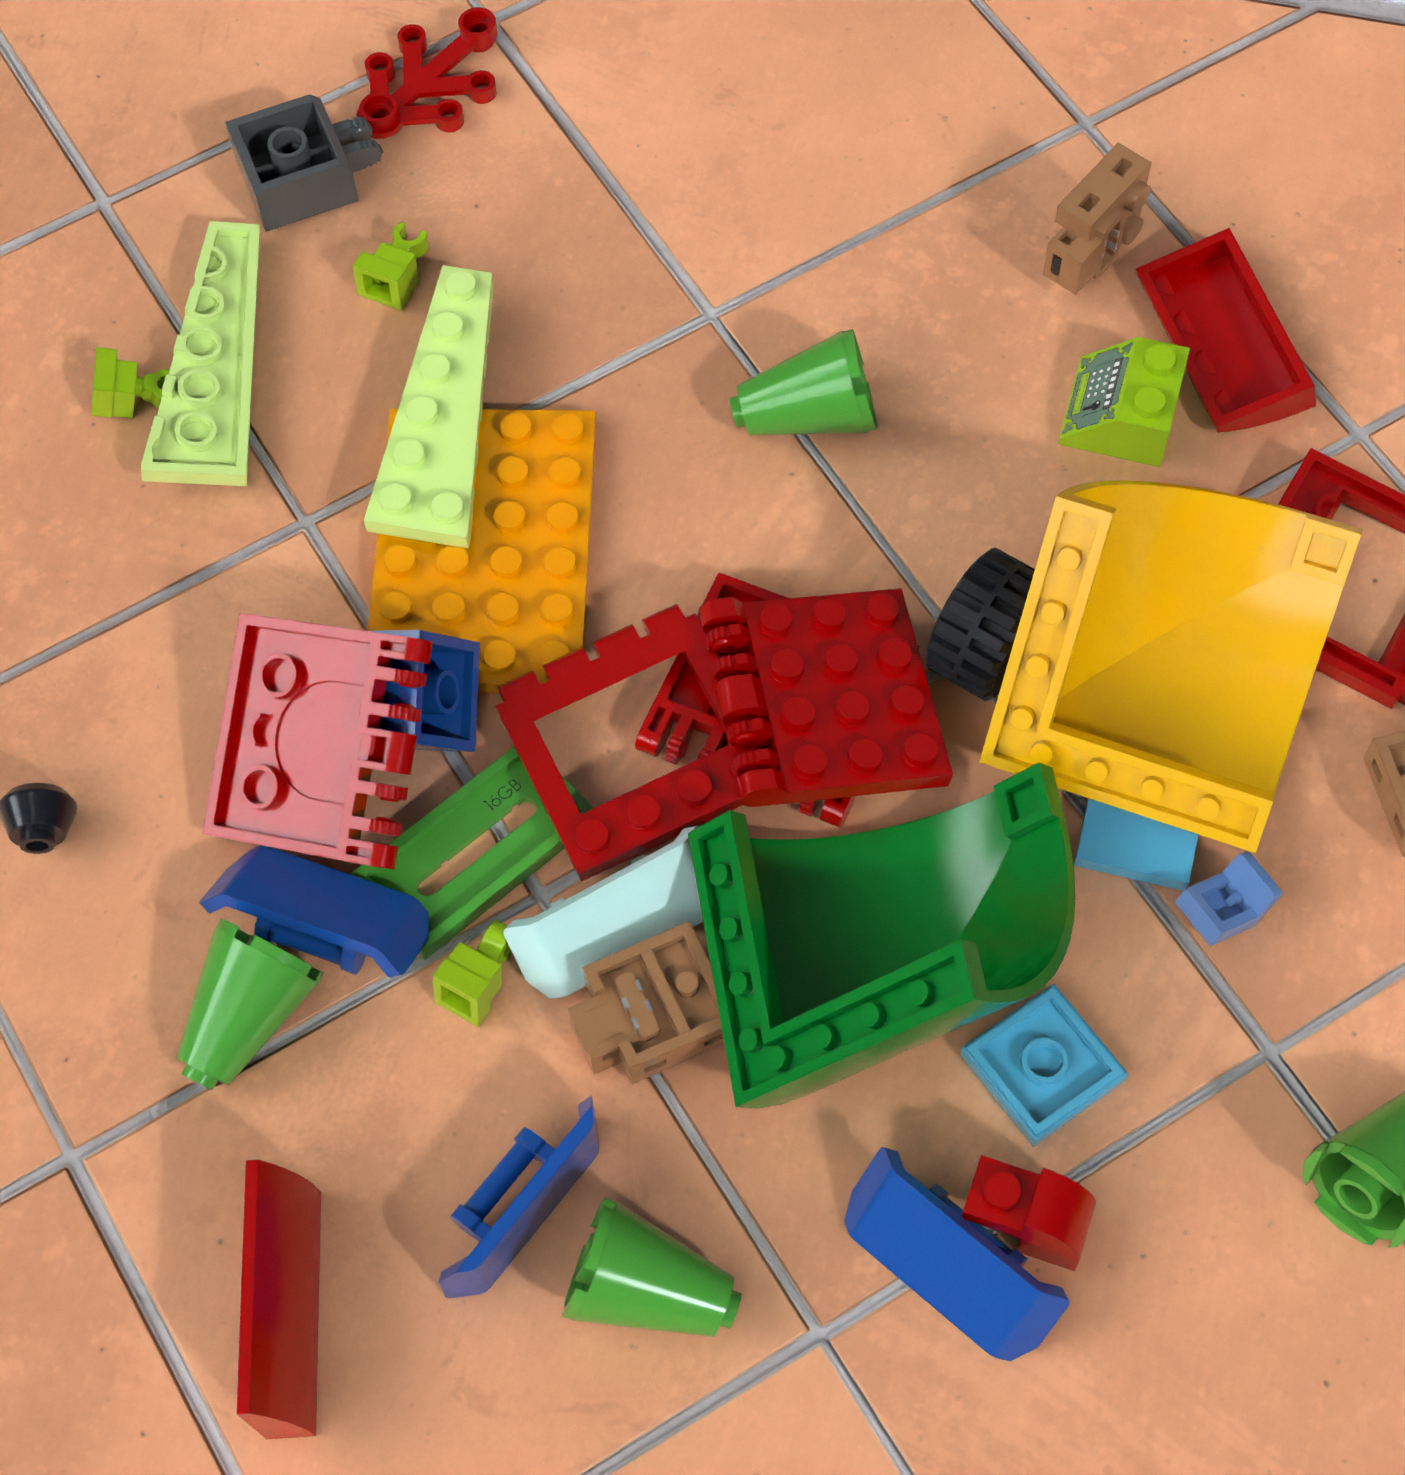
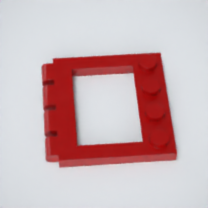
(1319, 490)
(654, 810)

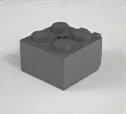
(299, 159)

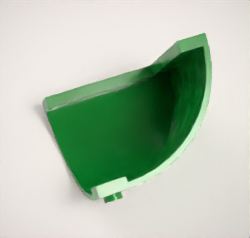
(879, 935)

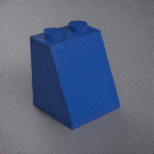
(448, 698)

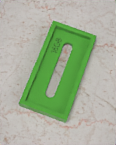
(455, 826)

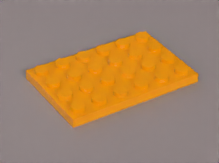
(527, 555)

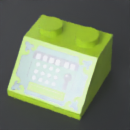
(1125, 400)

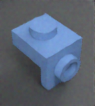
(1230, 900)

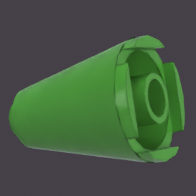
(809, 393)
(240, 1003)
(1364, 1176)
(647, 1279)

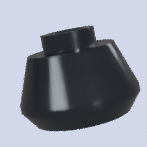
(37, 816)

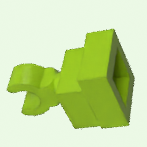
(392, 270)
(118, 384)
(472, 977)

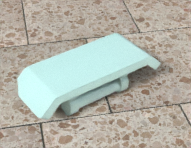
(606, 918)

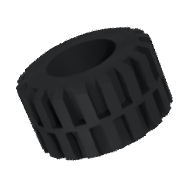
(980, 624)

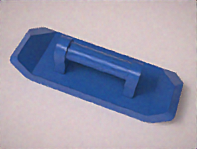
(323, 910)
(528, 1211)
(951, 1260)

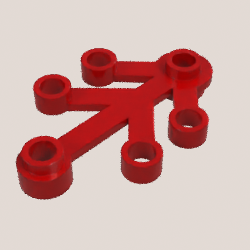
(392, 112)

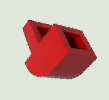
(1041, 1209)

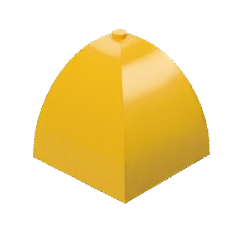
(1170, 651)

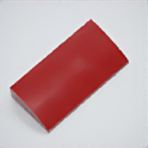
(1235, 340)
(279, 1302)

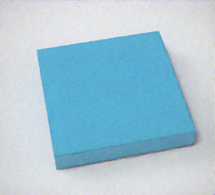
(1135, 847)
(1043, 1064)

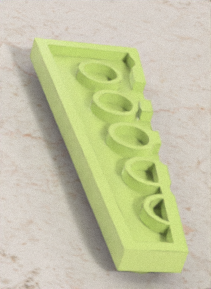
(208, 392)
(433, 446)

